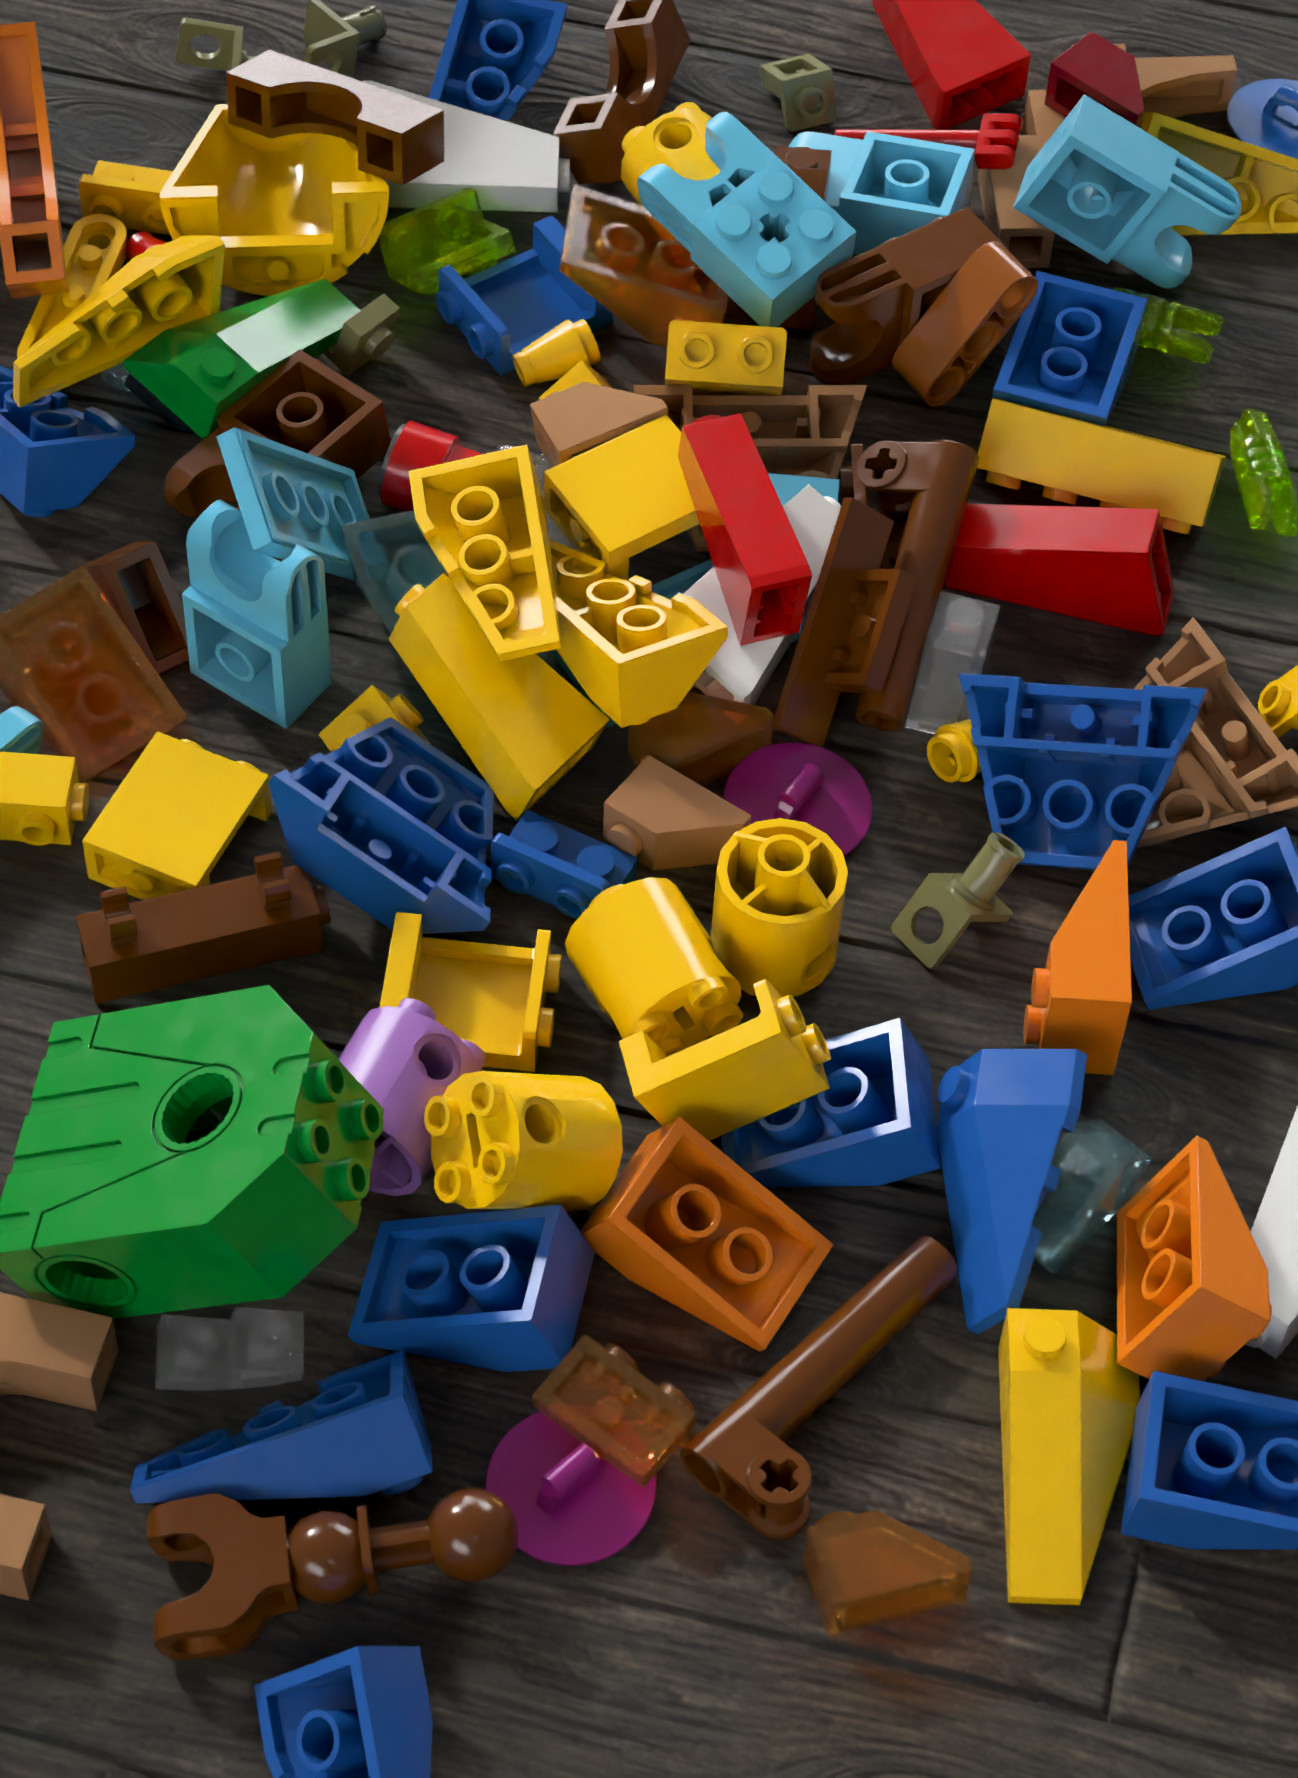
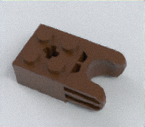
(886, 294)
(295, 406)

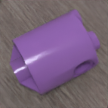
(403, 1063)

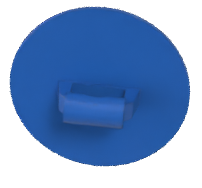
(1267, 115)

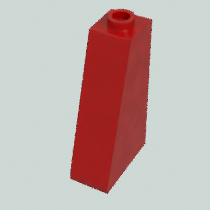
(955, 57)
(744, 529)
(1068, 561)

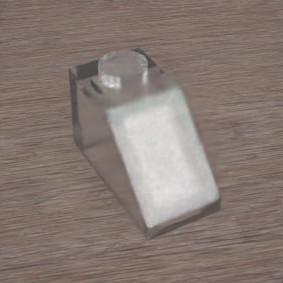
(956, 643)

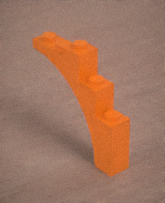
(28, 185)

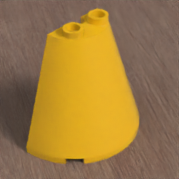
(281, 204)

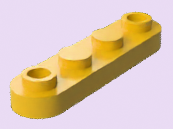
(92, 256)

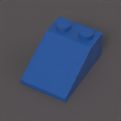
(1072, 349)
(1219, 926)
(862, 1130)
(477, 1288)
(1212, 1467)

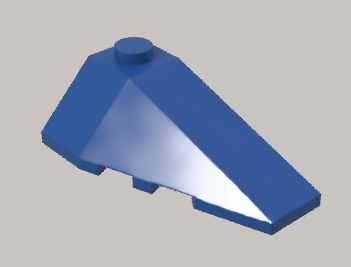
(496, 53)

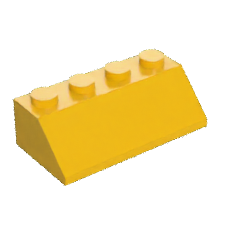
(1098, 463)

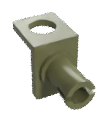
(337, 37)
(225, 58)
(960, 899)

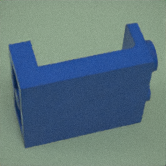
(517, 300)

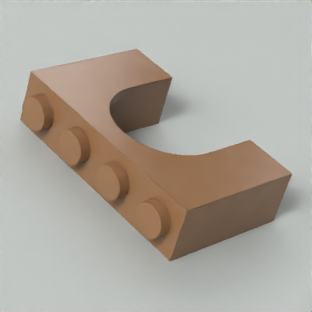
(56, 1358)

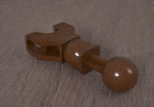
(323, 1558)

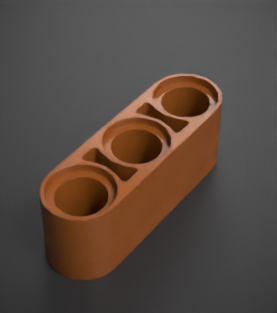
(965, 323)

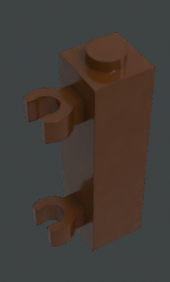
(201, 930)

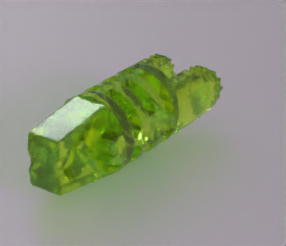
(1161, 323)
(1263, 474)

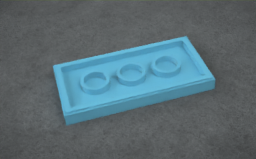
(292, 498)

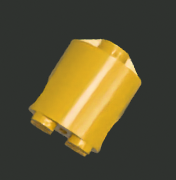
(670, 140)
(779, 905)
(653, 965)
(523, 1141)

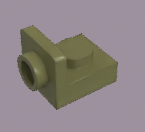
(804, 91)

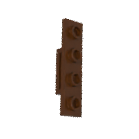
(848, 626)

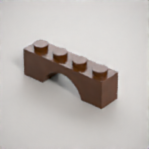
(644, 54)
(289, 96)

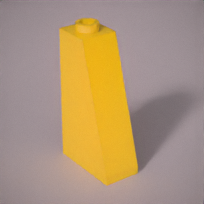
(509, 715)

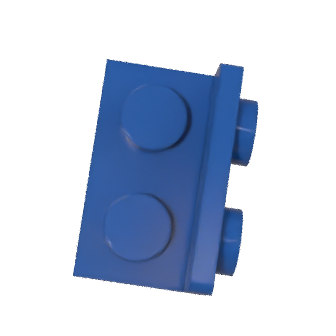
(558, 864)

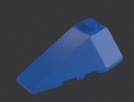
(54, 452)
(996, 1155)
(345, 1442)
(349, 1716)

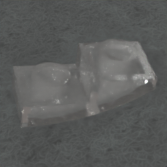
(223, 1354)

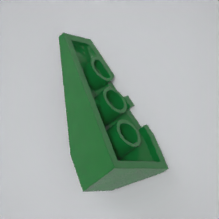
(220, 357)

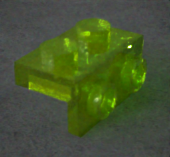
(442, 235)

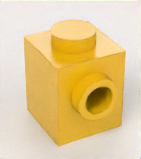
(40, 798)

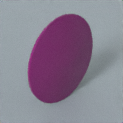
(803, 786)
(565, 1495)

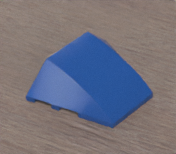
(1075, 762)
(392, 828)

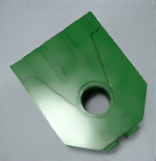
(185, 1158)

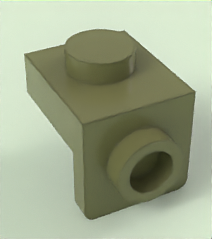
(365, 335)

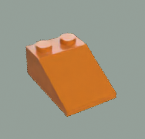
(1086, 981)
(706, 1235)
(1187, 1272)

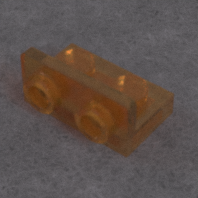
(616, 1409)

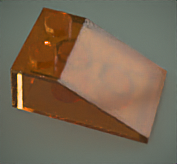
(635, 266)
(83, 675)

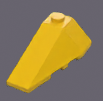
(1260, 176)
(140, 301)
(494, 544)
(627, 643)
(1062, 1447)

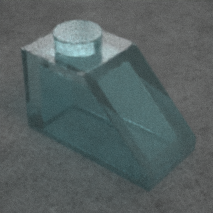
(1094, 1182)

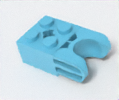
(892, 182)
(1122, 193)
(750, 224)
(255, 620)

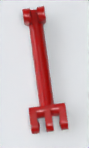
(992, 144)

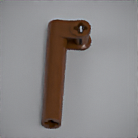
(933, 489)
(744, 1449)

